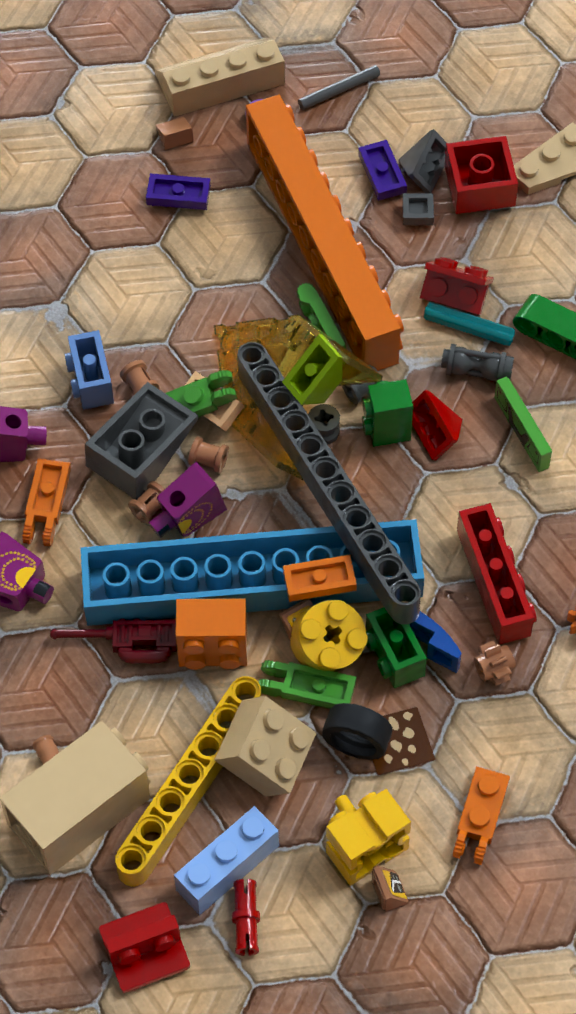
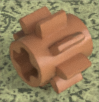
(494, 663)

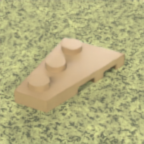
(548, 162)

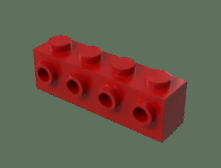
(495, 573)

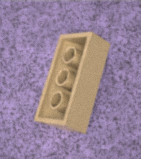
(222, 76)

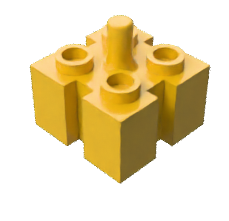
(366, 835)

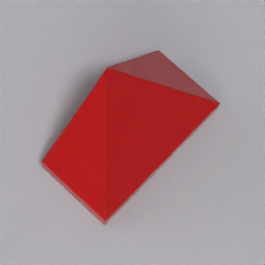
(435, 424)

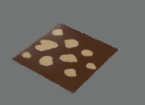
(407, 744)

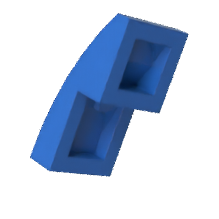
(440, 645)

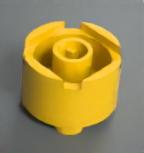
(347, 638)

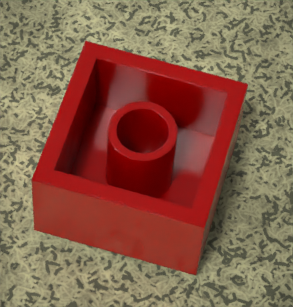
(481, 174)

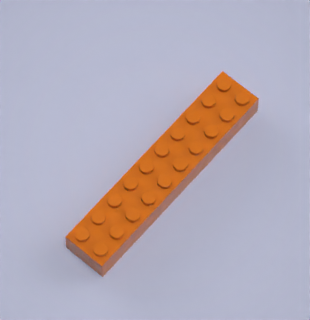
(323, 233)

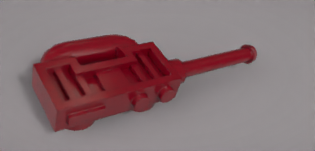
(128, 635)

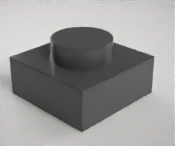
(418, 209)

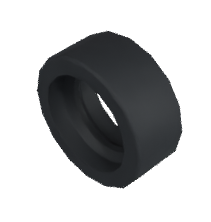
(357, 731)

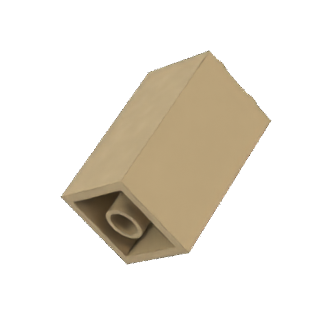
(76, 796)

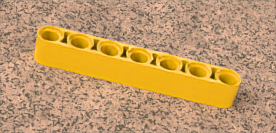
(180, 793)

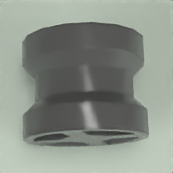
(328, 413)

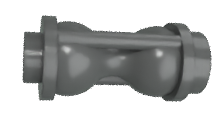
(477, 363)

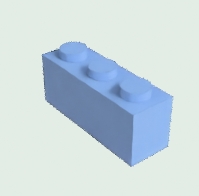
(226, 860)

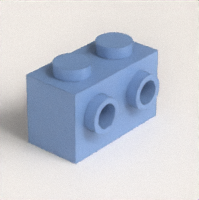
(90, 369)

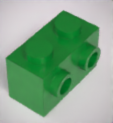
(388, 412)
(396, 647)

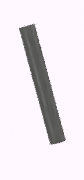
(339, 87)

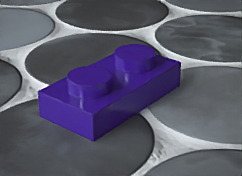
(382, 170)
(178, 191)

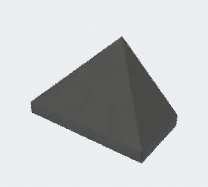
(425, 161)

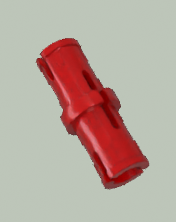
(246, 917)

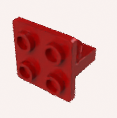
(456, 286)
(144, 947)

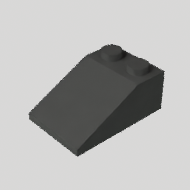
(139, 440)

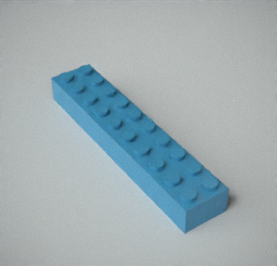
(149, 576)

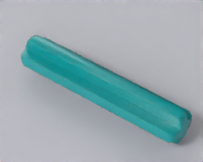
(469, 323)

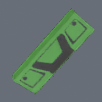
(523, 424)

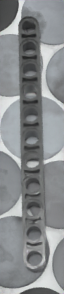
(329, 484)

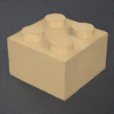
(265, 746)

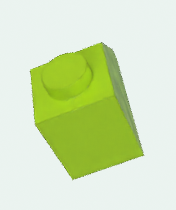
(315, 373)

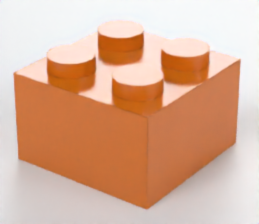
(211, 633)

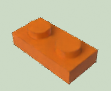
(319, 578)

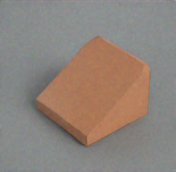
(175, 133)

